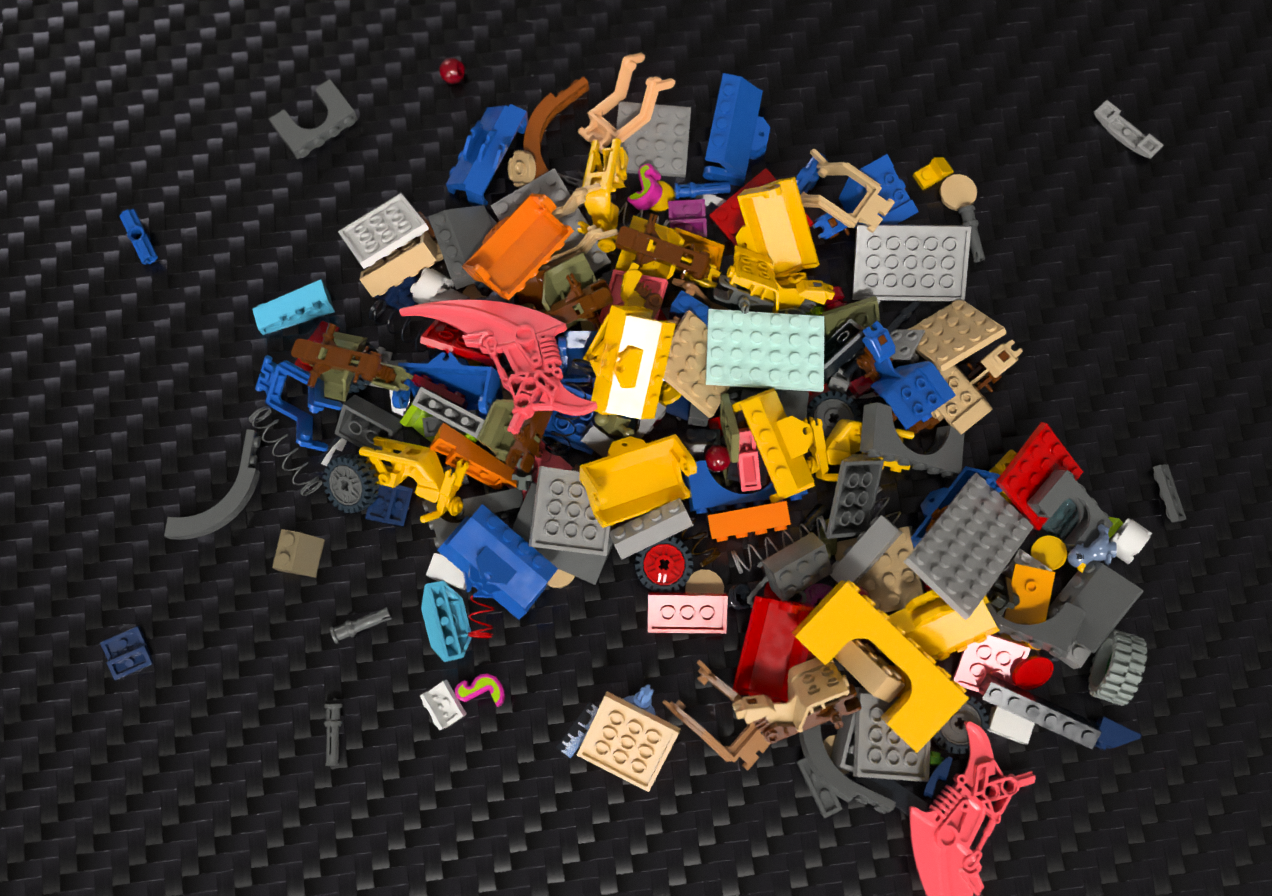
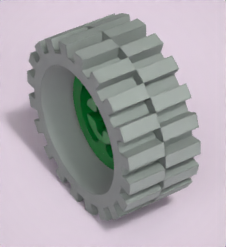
(1117, 667)

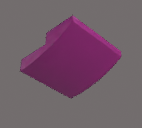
(688, 216)

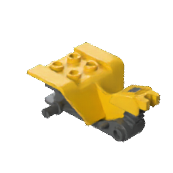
(755, 288)

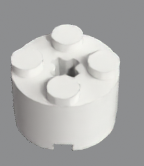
(430, 285)
(1130, 540)

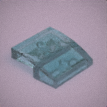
(1062, 521)

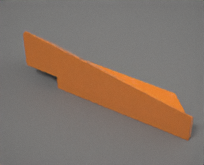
(482, 464)

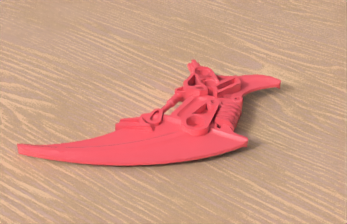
(526, 341)
(944, 843)

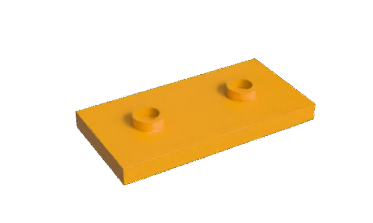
(1034, 590)

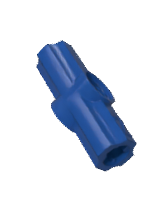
(808, 176)
(143, 244)

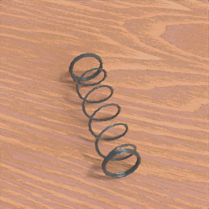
(311, 482)

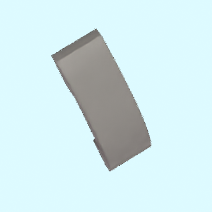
(1125, 132)

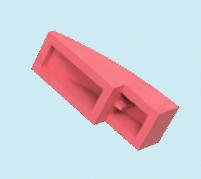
(748, 462)

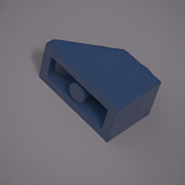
(1113, 734)

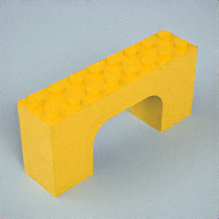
(928, 693)

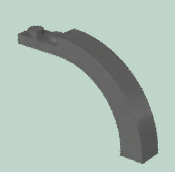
(229, 506)
(832, 778)

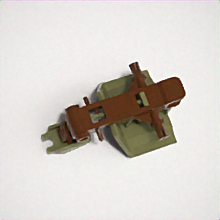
(573, 292)
(338, 360)
(511, 446)

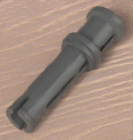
(969, 219)
(351, 628)
(332, 723)

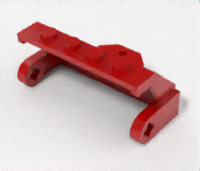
(771, 648)

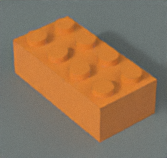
(749, 520)

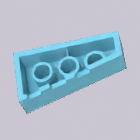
(294, 308)

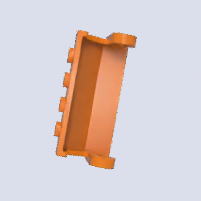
(518, 246)

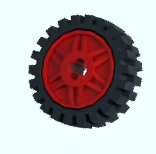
(661, 579)

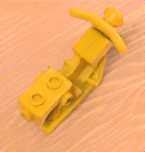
(610, 177)
(839, 445)
(423, 467)

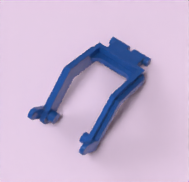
(273, 382)

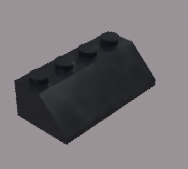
(842, 347)
(695, 440)

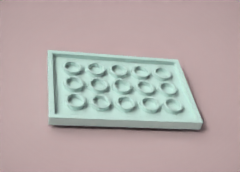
(765, 350)

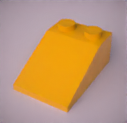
(702, 244)

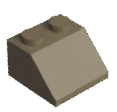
(298, 553)

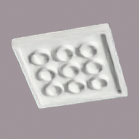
(383, 230)

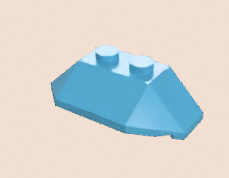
(445, 621)

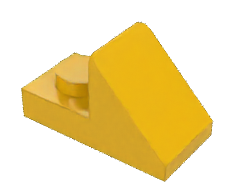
(933, 173)

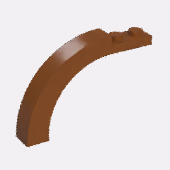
(542, 116)

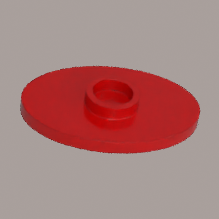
(1032, 672)

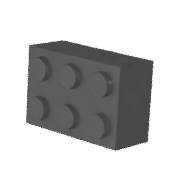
(797, 566)

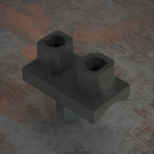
(523, 478)
(1003, 596)

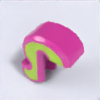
(651, 189)
(480, 685)

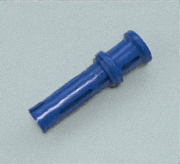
(692, 190)

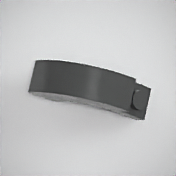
(494, 502)

